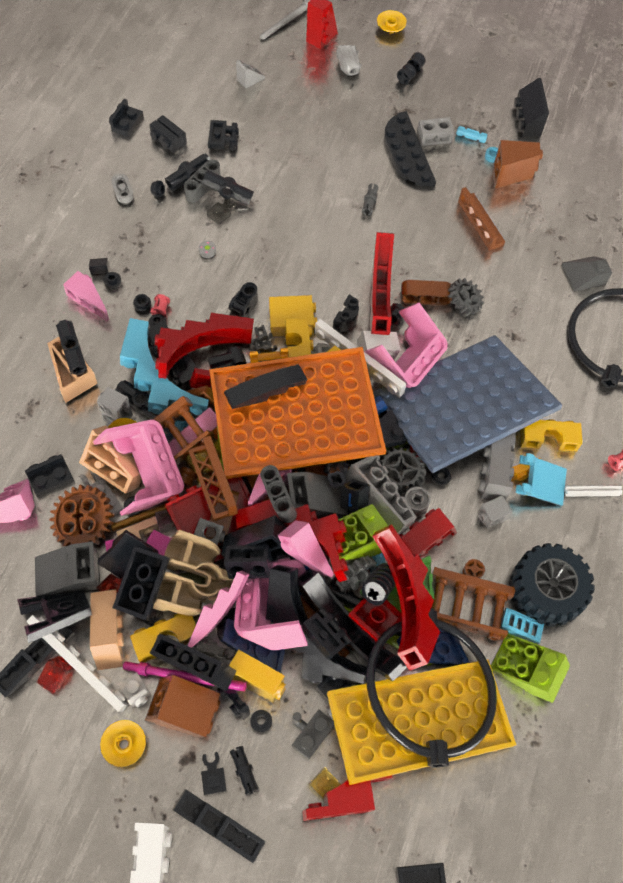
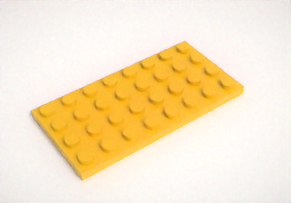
(424, 708)

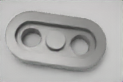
(122, 188)

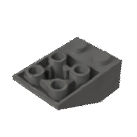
(316, 492)
(67, 570)

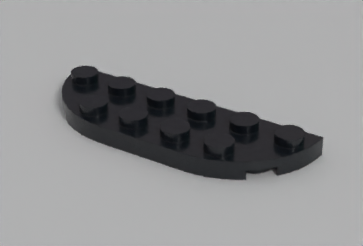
(407, 151)

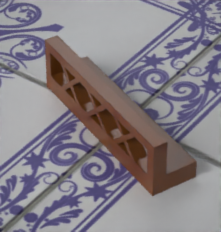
(480, 220)
(219, 474)

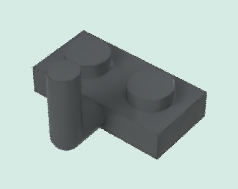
(312, 733)

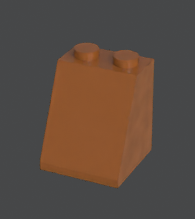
(516, 162)
(183, 706)

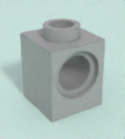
(494, 512)

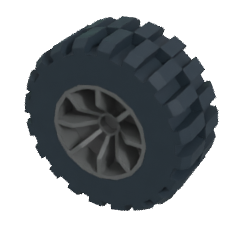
(552, 584)

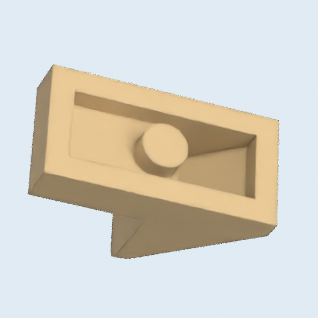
(142, 529)

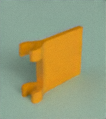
(254, 356)

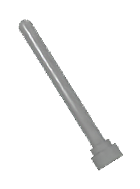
(285, 20)

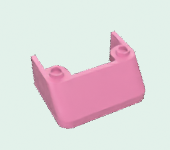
(425, 347)
(153, 459)
(251, 615)

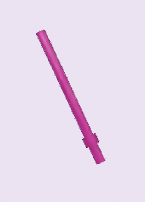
(146, 669)

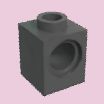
(203, 524)

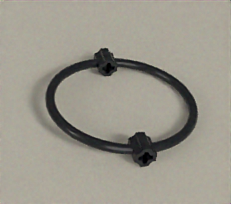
(612, 373)
(435, 750)

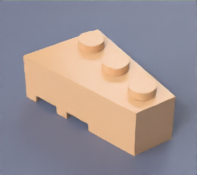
(70, 384)
(110, 464)
(105, 631)

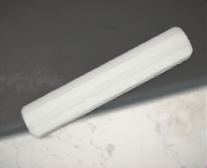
(592, 490)

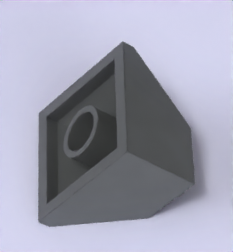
(587, 272)

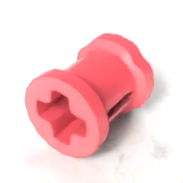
(160, 305)
(616, 458)

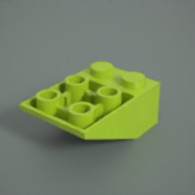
(359, 533)
(531, 667)

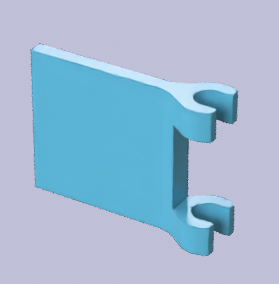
(545, 480)

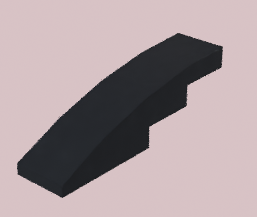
(265, 385)
(28, 662)
(219, 825)

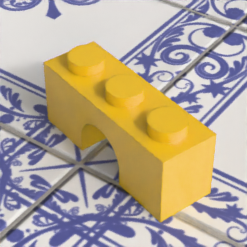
(298, 333)
(565, 433)
(143, 639)

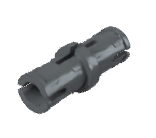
(370, 199)

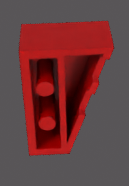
(320, 23)
(428, 532)

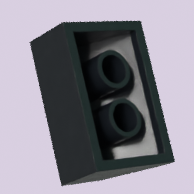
(532, 109)
(141, 583)

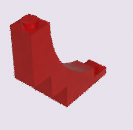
(344, 801)

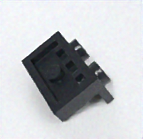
(125, 119)
(49, 475)

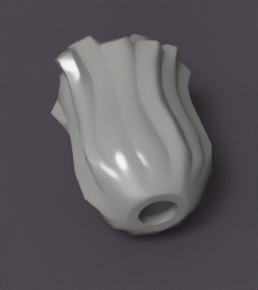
(349, 59)

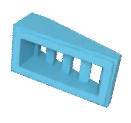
(509, 613)

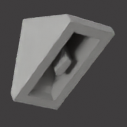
(247, 74)

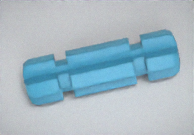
(471, 134)

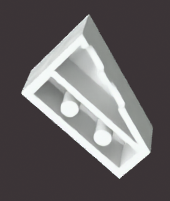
(150, 853)

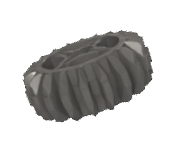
(414, 469)

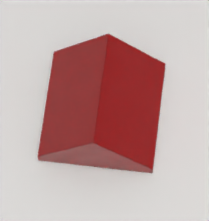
(375, 618)

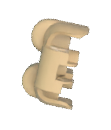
(195, 556)

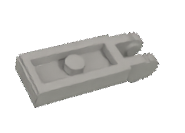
(101, 484)

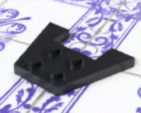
(59, 612)

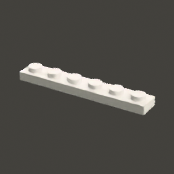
(375, 369)
(84, 668)

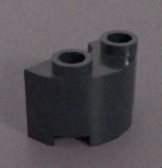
(347, 319)

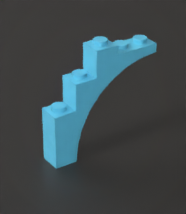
(137, 355)

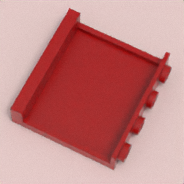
(190, 507)

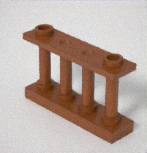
(167, 418)
(482, 589)

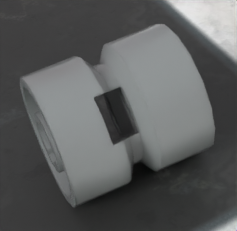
(418, 500)

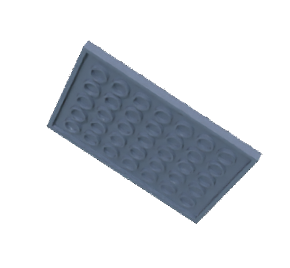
(469, 403)

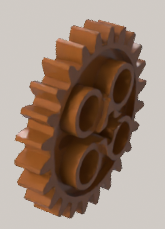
(81, 516)

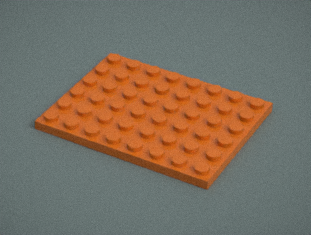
(309, 424)

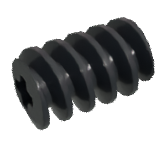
(379, 585)

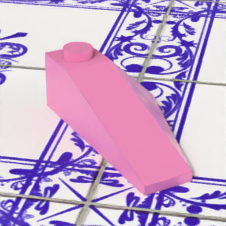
(16, 502)

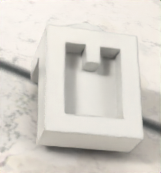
(135, 690)

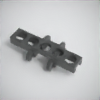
(263, 337)

